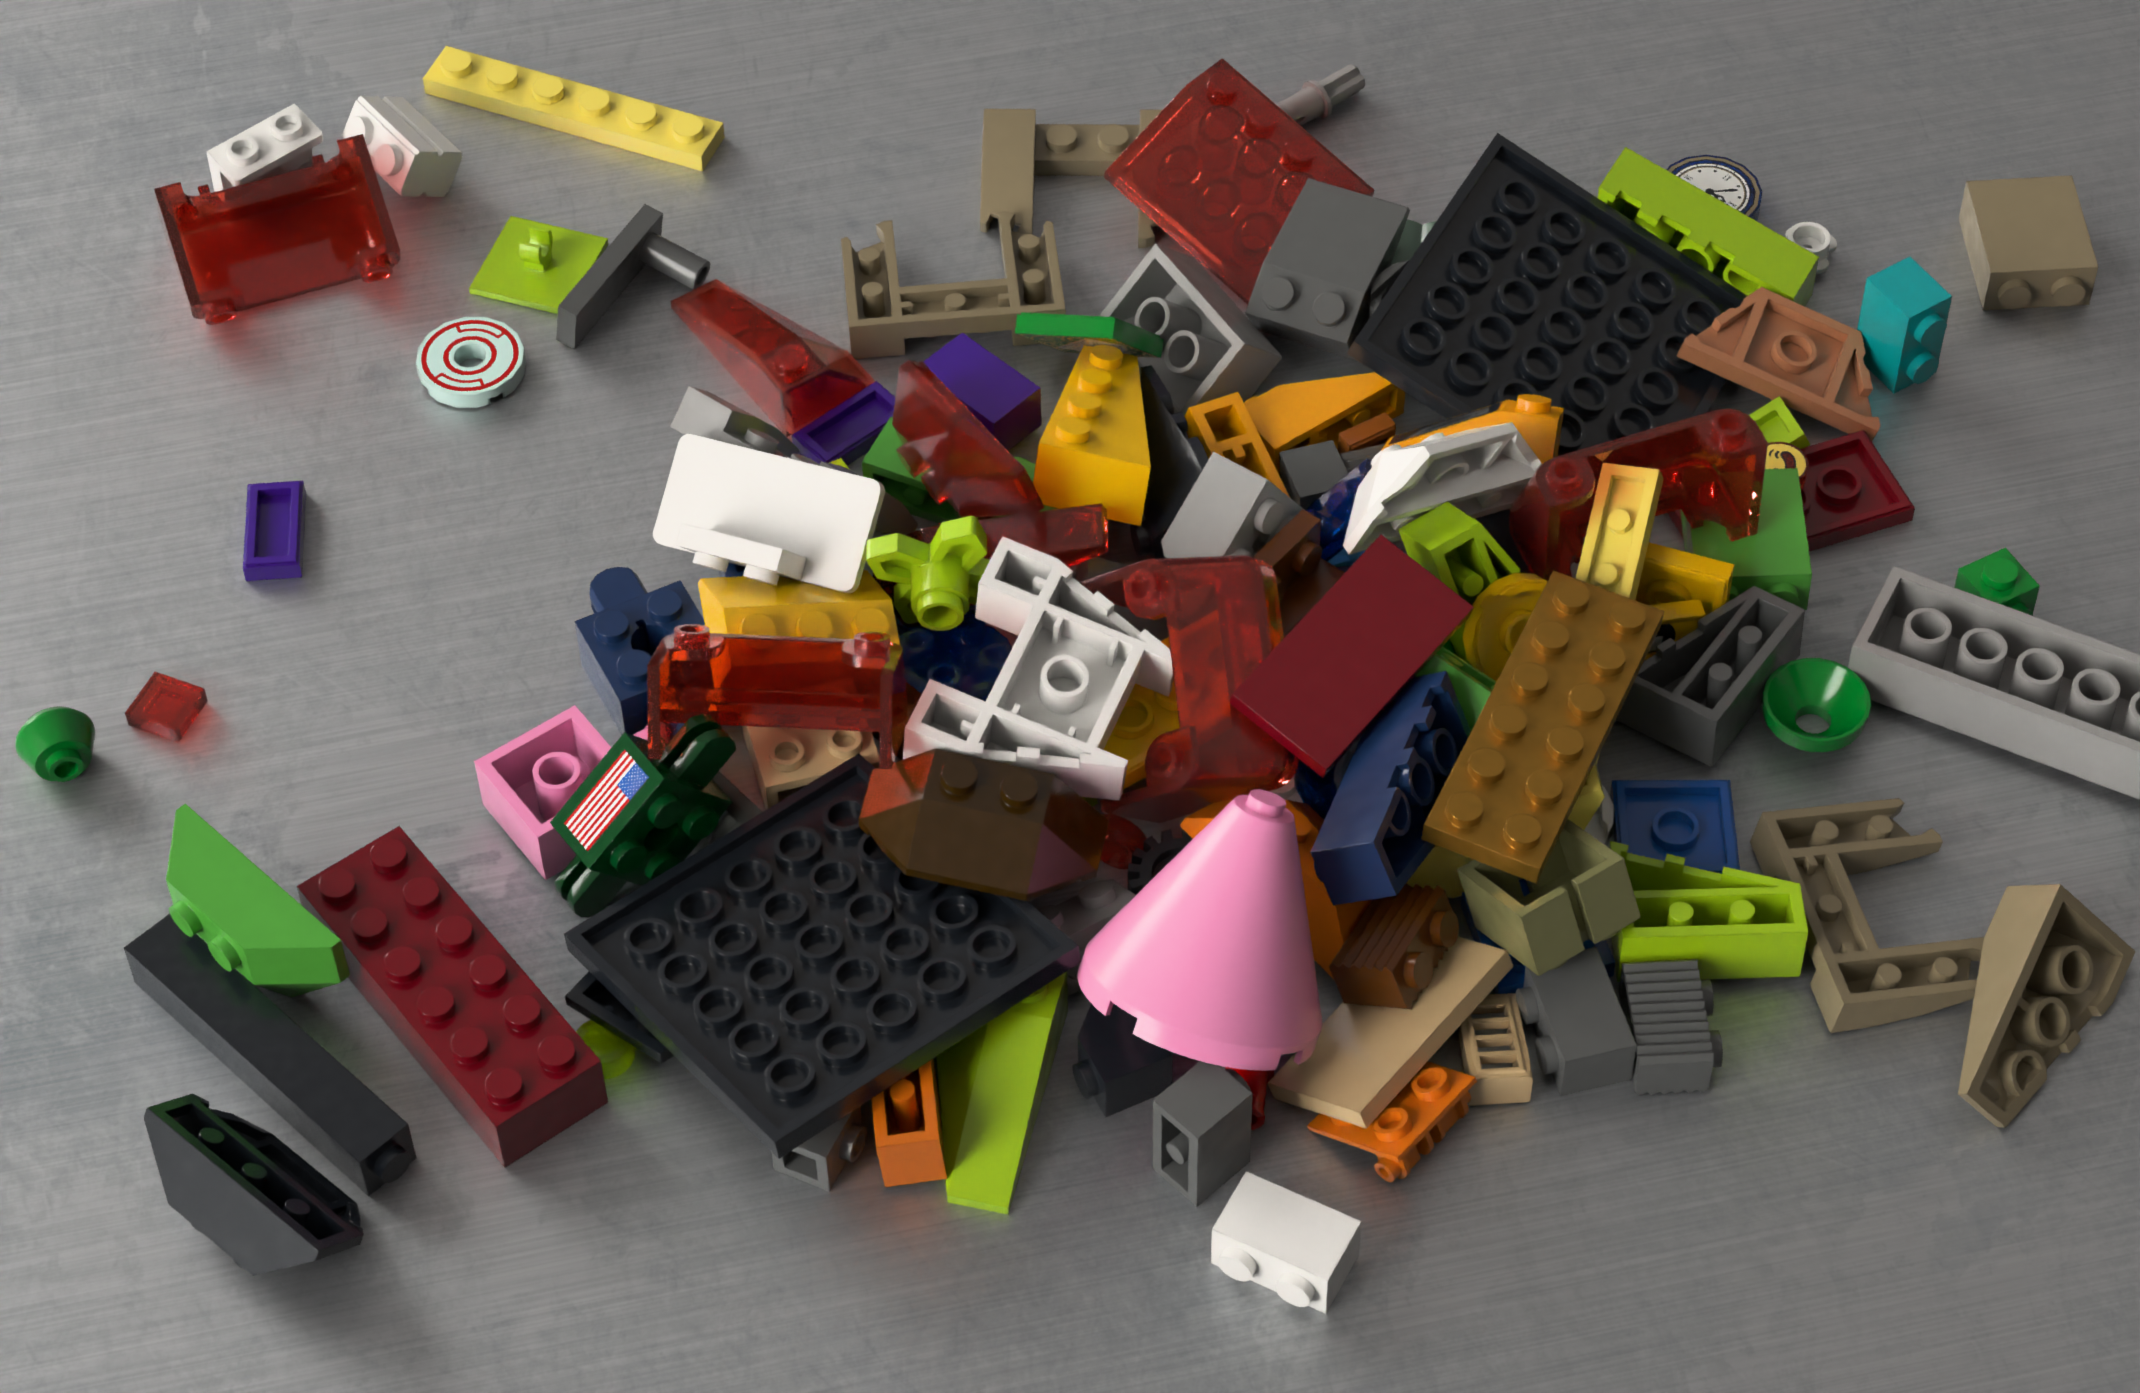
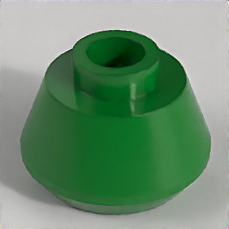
(56, 743)

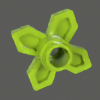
(933, 578)

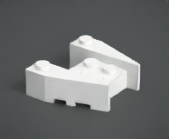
(1058, 683)

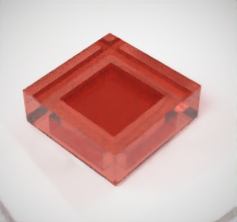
(166, 707)

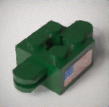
(641, 812)

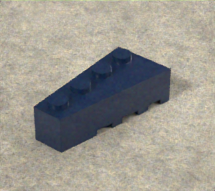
(1390, 786)

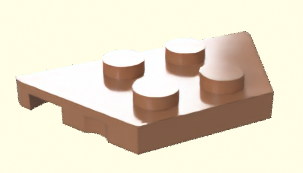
(1792, 355)

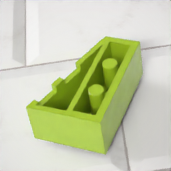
(1727, 921)

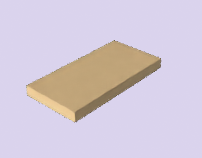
(1374, 1050)

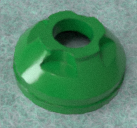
(1817, 689)

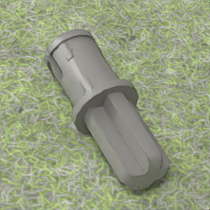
(1319, 97)

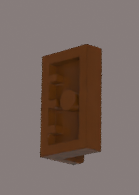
(1299, 567)

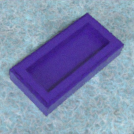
(848, 428)
(274, 530)

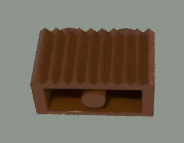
(1395, 948)

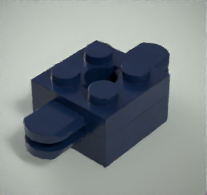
(623, 637)

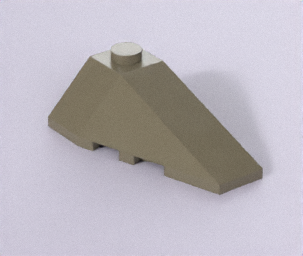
(2037, 985)

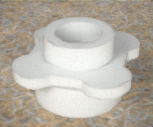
(1814, 239)

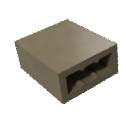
(2028, 243)

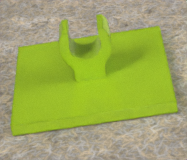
(536, 264)

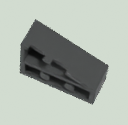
(1714, 678)

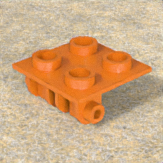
(1409, 1122)

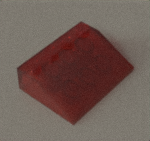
(1225, 173)

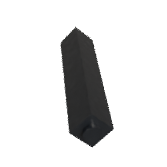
(272, 1056)

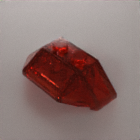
(956, 451)

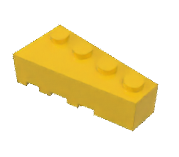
(1097, 438)

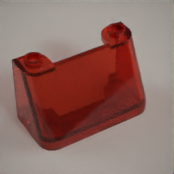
(279, 234)
(1708, 468)

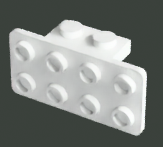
(768, 514)

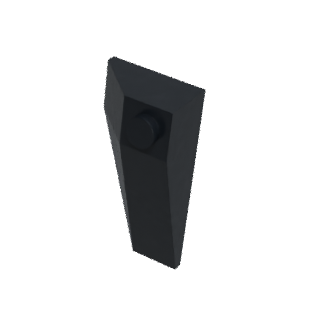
(1174, 465)

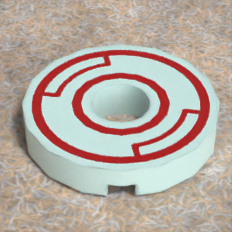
(467, 339)

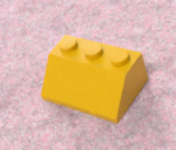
(795, 608)

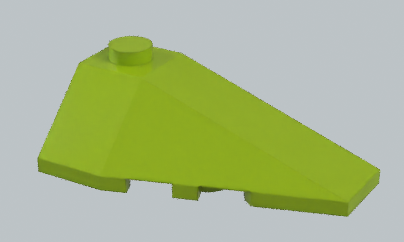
(993, 1095)

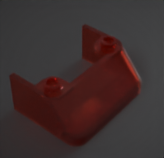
(1220, 629)
(778, 684)

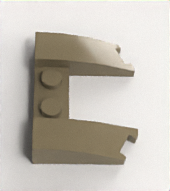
(1020, 149)
(887, 314)
(1853, 977)

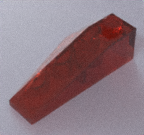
(774, 359)

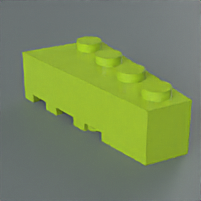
(1708, 230)

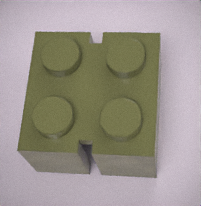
(1576, 899)

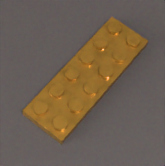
(1543, 727)

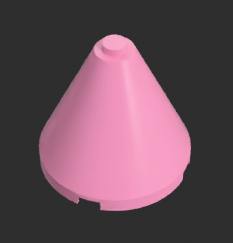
(1217, 946)

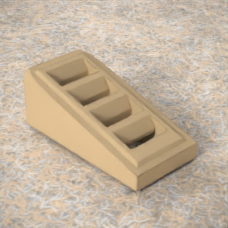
(1496, 1084)

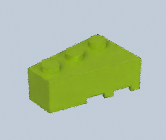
(1458, 554)

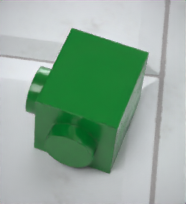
(2000, 580)

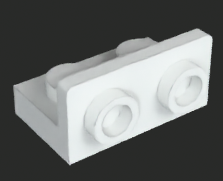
(264, 149)

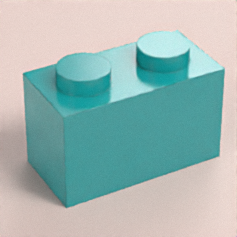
(1903, 324)

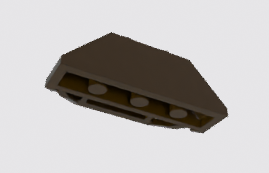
(983, 825)

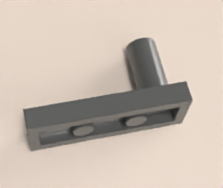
(615, 269)

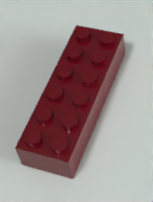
(456, 997)

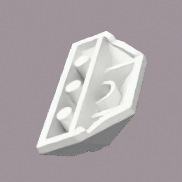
(1470, 469)

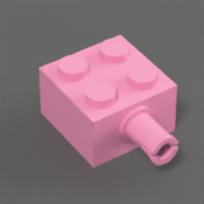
(535, 777)

